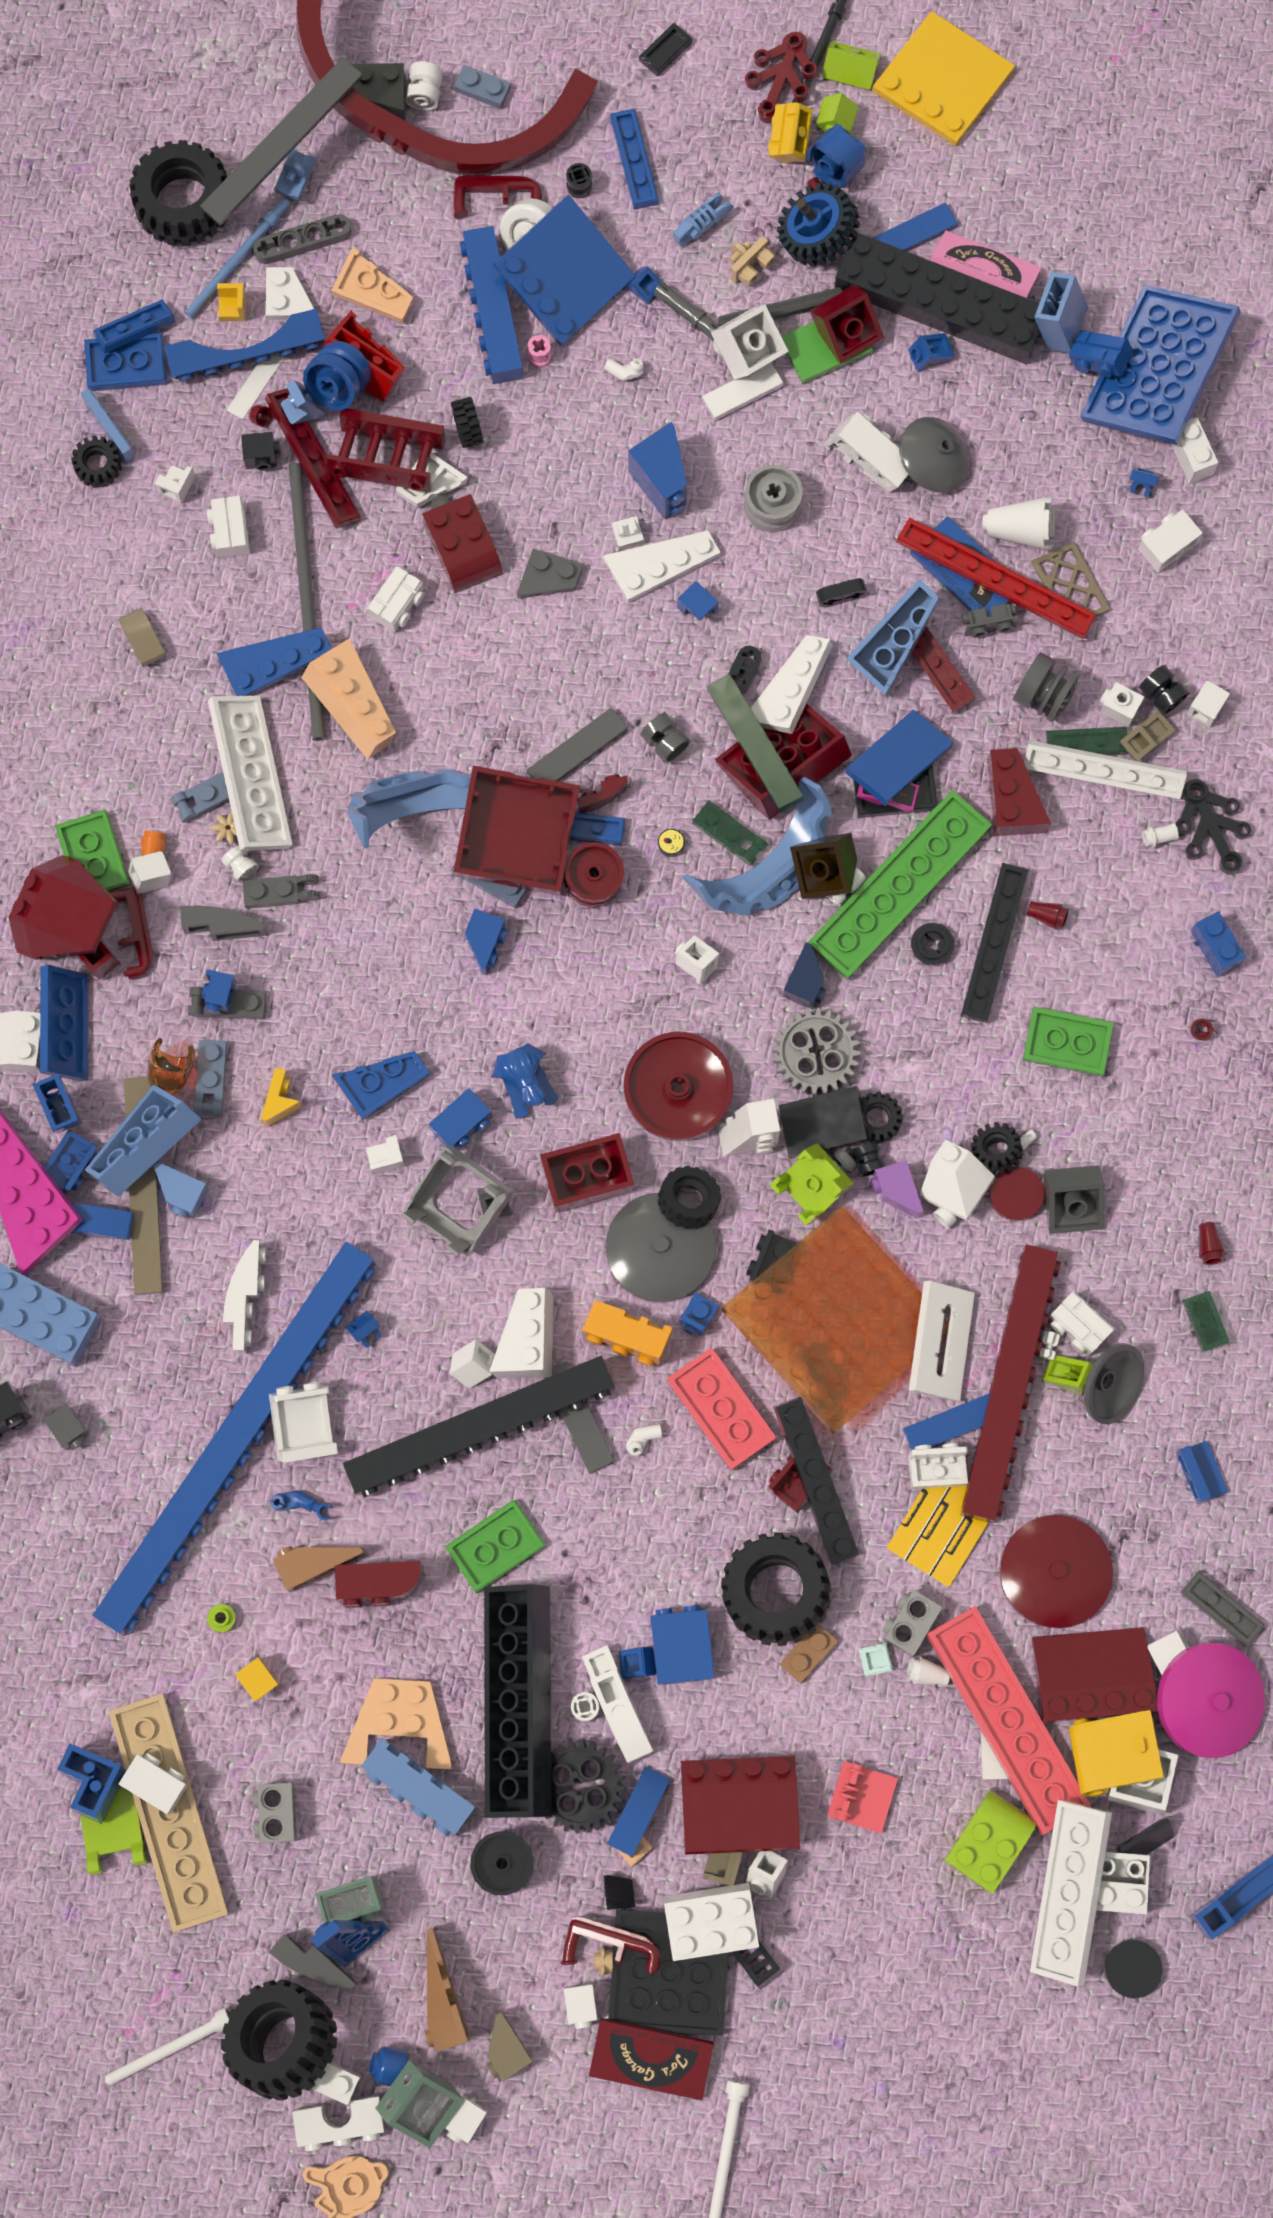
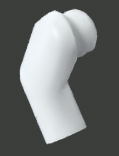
(625, 372)
(640, 1436)

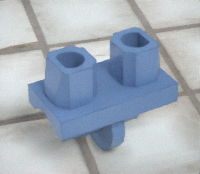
(295, 175)

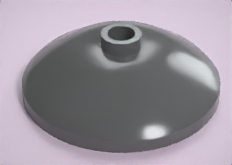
(926, 459)
(1114, 1383)

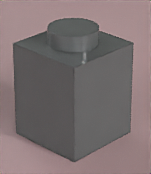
(67, 1428)

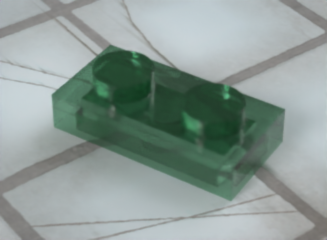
(1205, 1321)

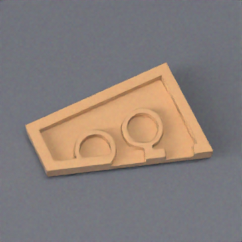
(369, 288)

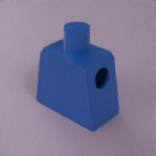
(58, 1105)

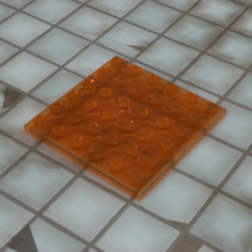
(833, 1319)

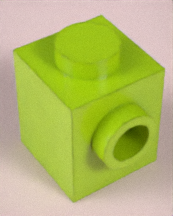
(837, 110)

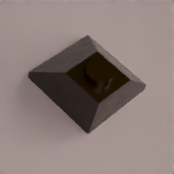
(825, 865)

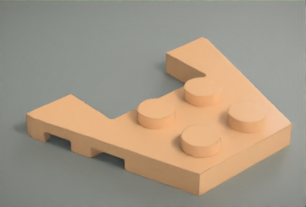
(400, 1710)

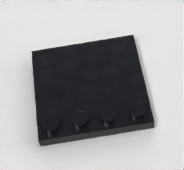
(677, 1998)

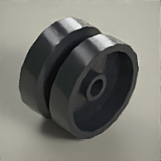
(519, 1860)

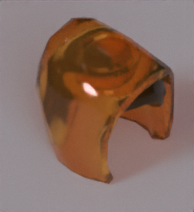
(168, 1071)

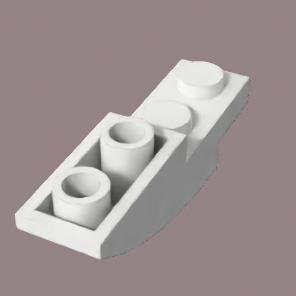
(244, 1285)
(617, 1704)

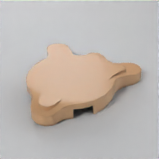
(347, 2185)

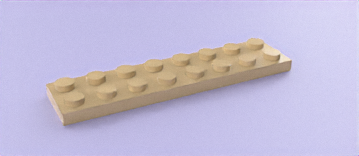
(175, 1840)

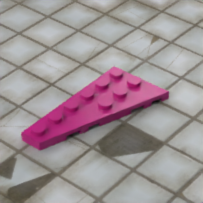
(30, 1202)

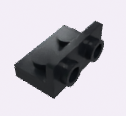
(771, 1249)

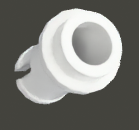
(1154, 836)

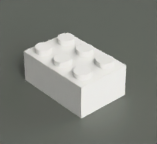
(711, 1921)

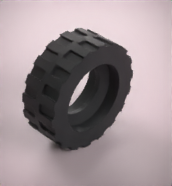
(696, 1179)

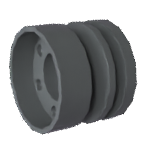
(1046, 687)

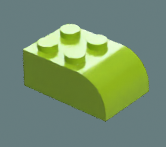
(990, 1841)

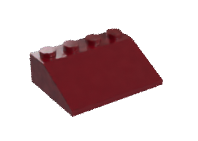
(808, 752)
(1093, 1675)
(740, 1805)

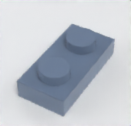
(482, 86)

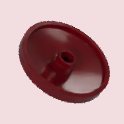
(678, 1086)
(1056, 1571)

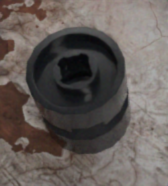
(1164, 689)

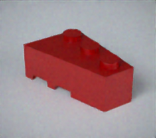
(384, 366)

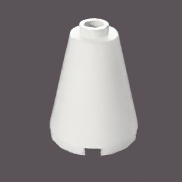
(1023, 522)

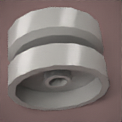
(773, 498)

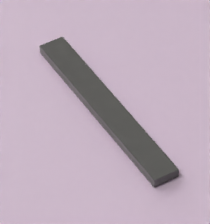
(281, 141)

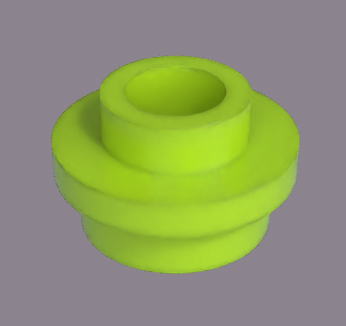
(230, 1618)

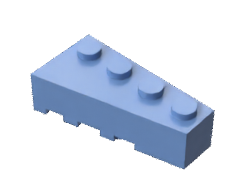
(142, 1140)

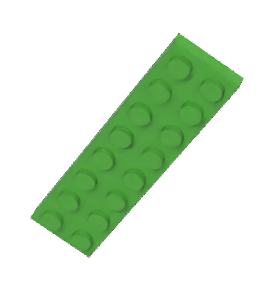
(899, 884)

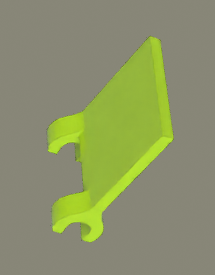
(117, 1833)

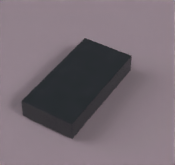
(665, 49)

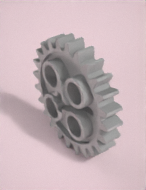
(792, 1056)

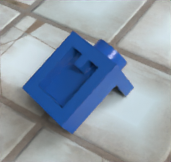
(930, 349)
(698, 1315)

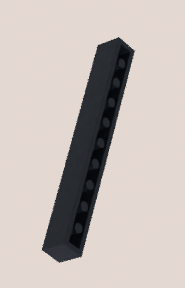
(479, 1426)

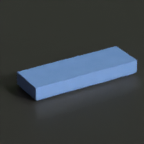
(107, 425)

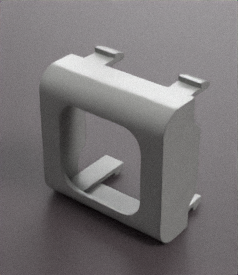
(422, 1206)

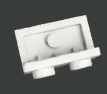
(938, 1466)

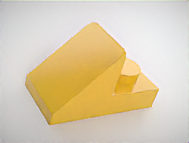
(276, 1105)

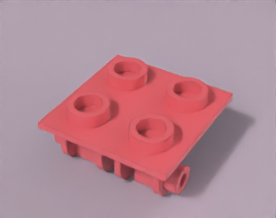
(862, 1797)

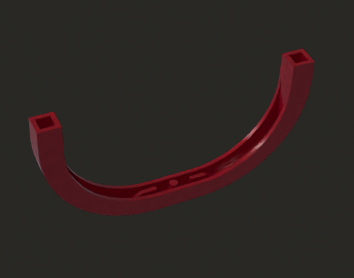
(425, 147)

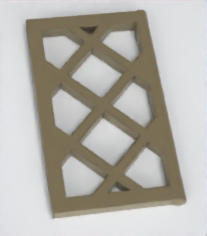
(1080, 566)

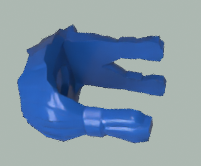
(524, 1079)

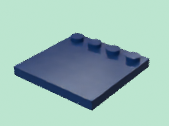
(563, 270)

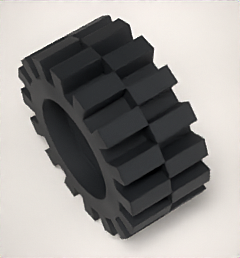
(467, 422)
(96, 447)
(894, 1116)
(994, 1135)

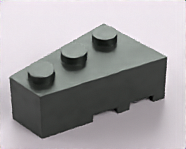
(384, 86)

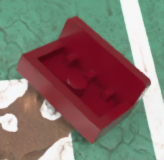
(788, 1487)

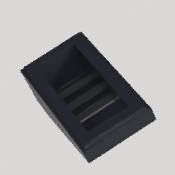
(766, 1978)

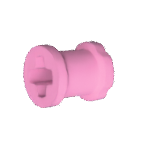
(539, 358)

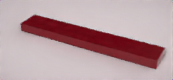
(314, 463)

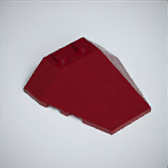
(60, 910)

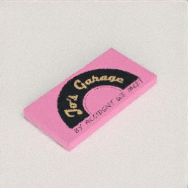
(986, 264)

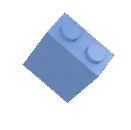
(1061, 311)

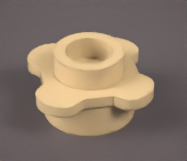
(603, 1961)

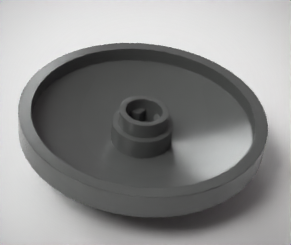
(654, 1255)

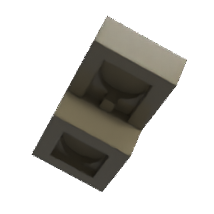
(142, 637)
(1147, 736)

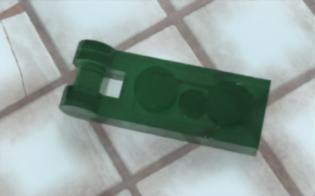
(729, 833)

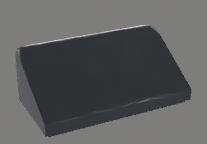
(1148, 1839)

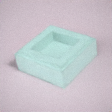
(875, 1660)

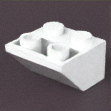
(1124, 1883)

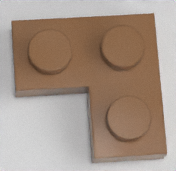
(808, 1653)

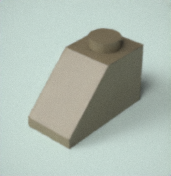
(506, 2050)

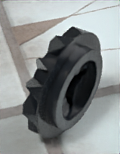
(933, 932)

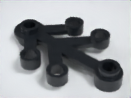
(1211, 822)

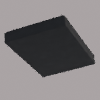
(925, 800)
(824, 1119)

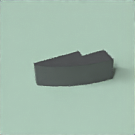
(220, 922)
(311, 1964)

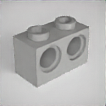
(917, 1626)
(284, 1812)

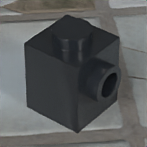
(260, 450)

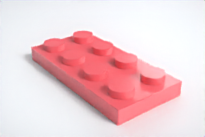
(721, 1408)

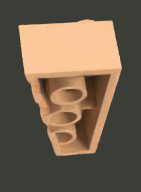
(350, 698)

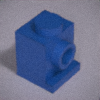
(218, 991)

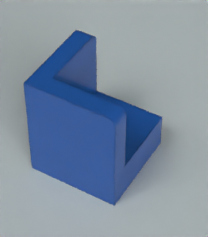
(697, 601)

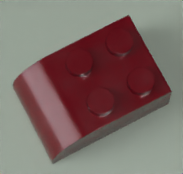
(462, 543)
(587, 1172)
(377, 1582)

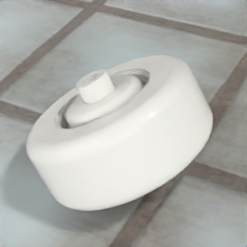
(520, 219)

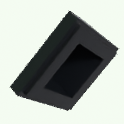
(618, 1892)

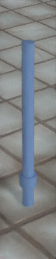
(268, 222)

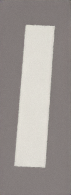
(254, 385)

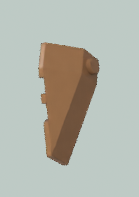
(444, 2012)

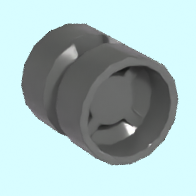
(667, 746)

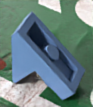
(300, 405)

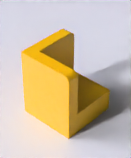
(232, 301)
(257, 1679)

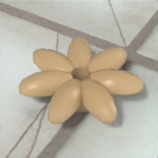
(223, 826)

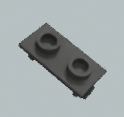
(1001, 619)

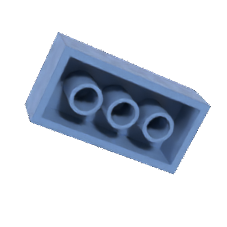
(45, 1317)

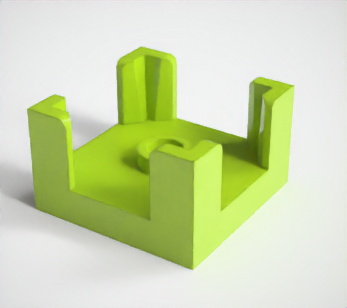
(813, 1182)

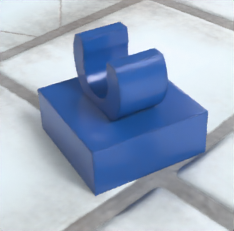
(1143, 477)
(362, 1327)

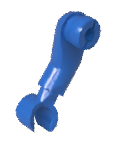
(297, 1499)

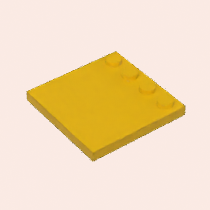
(943, 78)

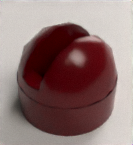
(265, 413)
(1201, 1035)

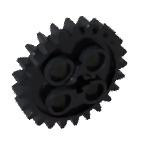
(585, 1811)

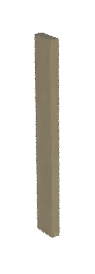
(145, 1206)

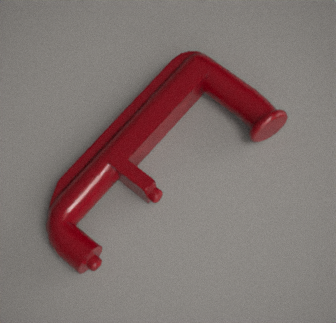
(490, 184)
(140, 931)
(611, 1935)

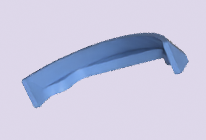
(403, 796)
(775, 876)

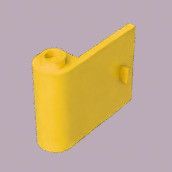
(1111, 1754)

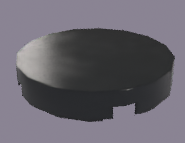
(1133, 1969)

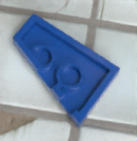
(380, 1083)

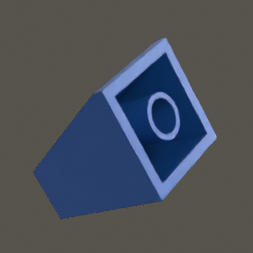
(660, 471)

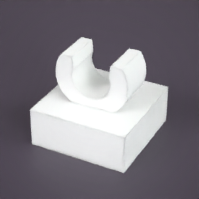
(627, 533)

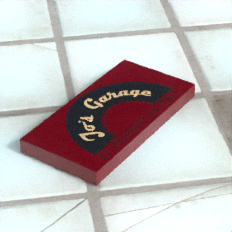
(651, 2059)

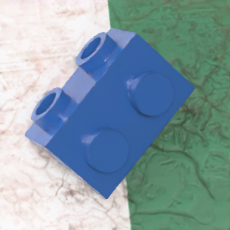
(69, 1160)

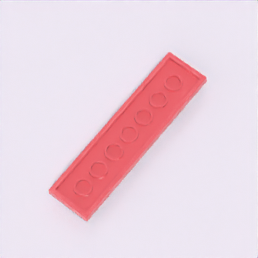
(1005, 1716)

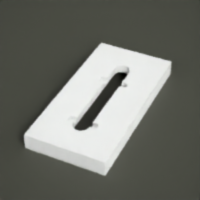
(928, 1338)

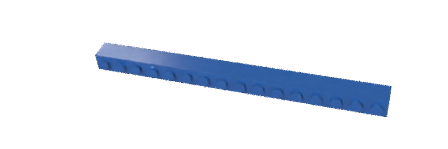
(233, 1441)

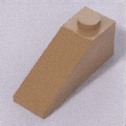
(307, 1564)

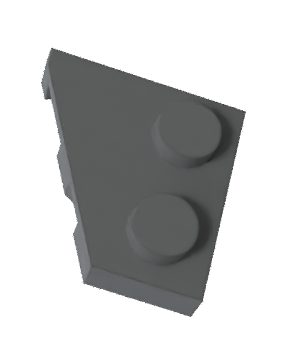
(549, 574)

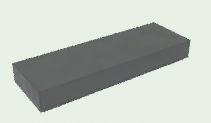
(1222, 1608)

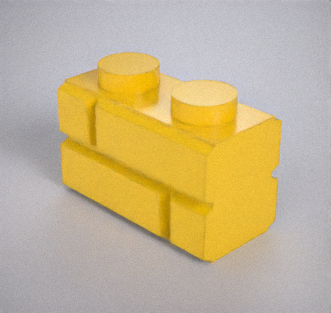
(790, 132)

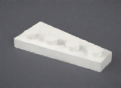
(656, 564)
(788, 692)

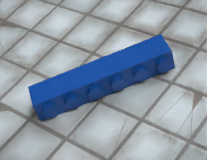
(492, 304)

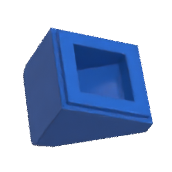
(644, 284)
(637, 1662)

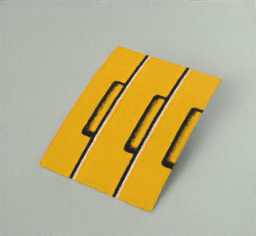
(935, 1533)

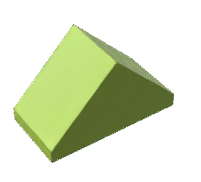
(1067, 1374)

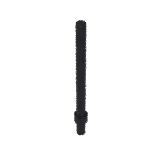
(835, 13)

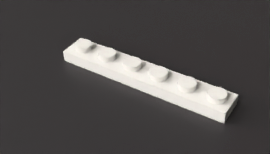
(1104, 769)

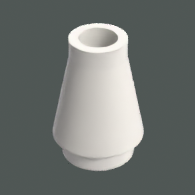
(926, 1672)

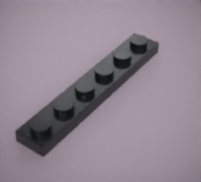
(994, 943)
(816, 1480)

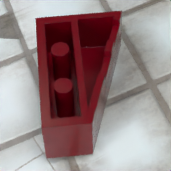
(1014, 796)

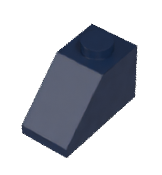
(806, 980)

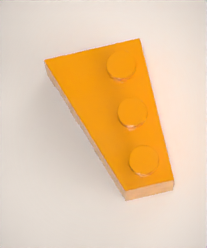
(627, 1333)

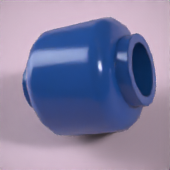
(387, 2064)

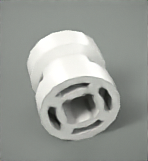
(241, 865)
(586, 1710)

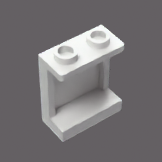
(301, 1422)

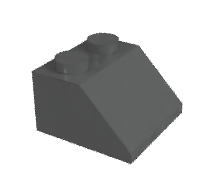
(1074, 1199)

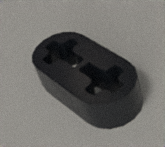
(841, 592)
(750, 671)

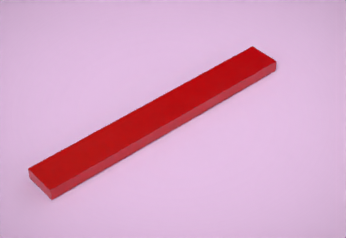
(996, 578)

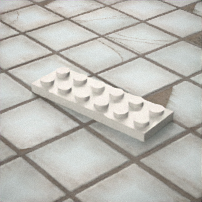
(250, 773)
(1070, 1892)

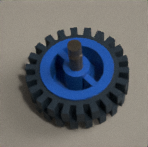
(818, 224)

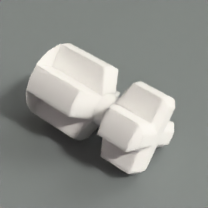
(1051, 1340)

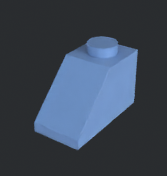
(181, 1191)

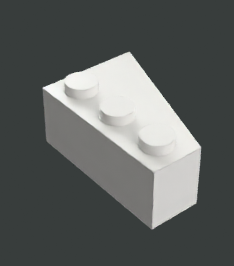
(869, 449)
(752, 1129)
(527, 1337)

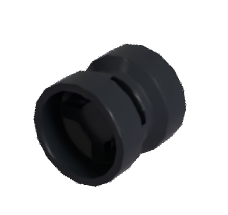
(582, 185)
(868, 1158)

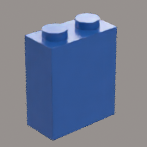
(682, 1645)

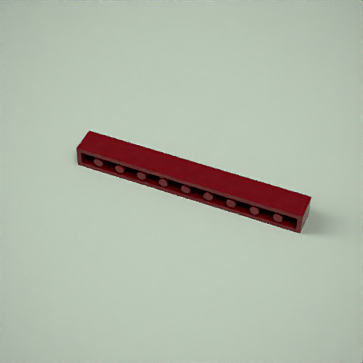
(1009, 1384)

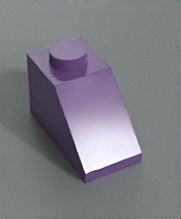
(897, 1188)

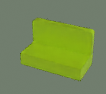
(850, 65)

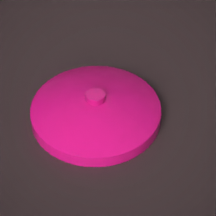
(1211, 1700)

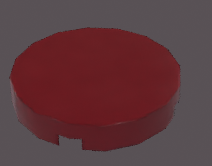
(1017, 1194)

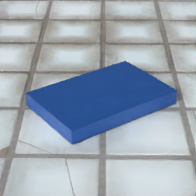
(129, 366)

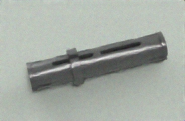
(697, 318)

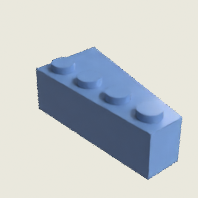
(892, 640)
(419, 1787)

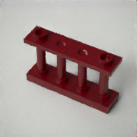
(388, 428)

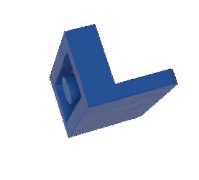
(1201, 1472)

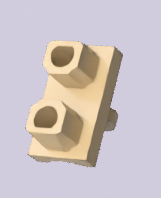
(746, 256)

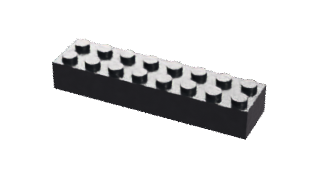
(941, 297)
(517, 1701)

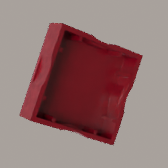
(516, 830)

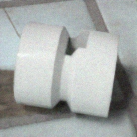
(424, 86)

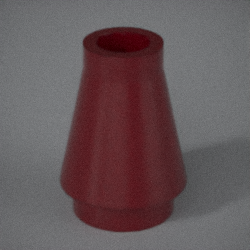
(1050, 914)
(1210, 1245)

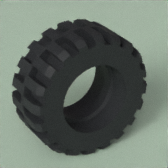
(163, 167)
(770, 1552)
(254, 2020)

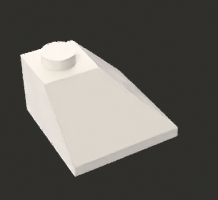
(956, 1180)

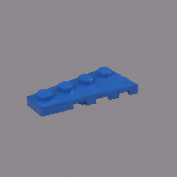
(270, 661)
(347, 1938)

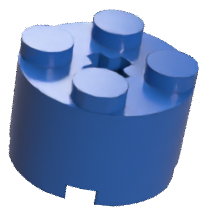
(836, 156)

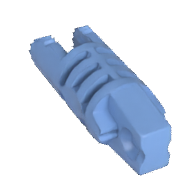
(702, 219)

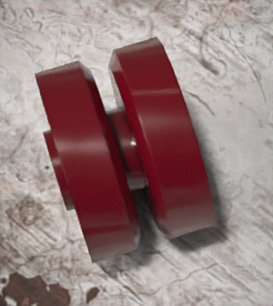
(593, 890)

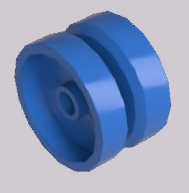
(337, 375)

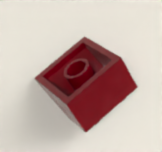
(847, 323)

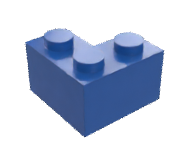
(98, 1781)

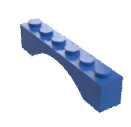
(298, 331)
(1235, 1900)

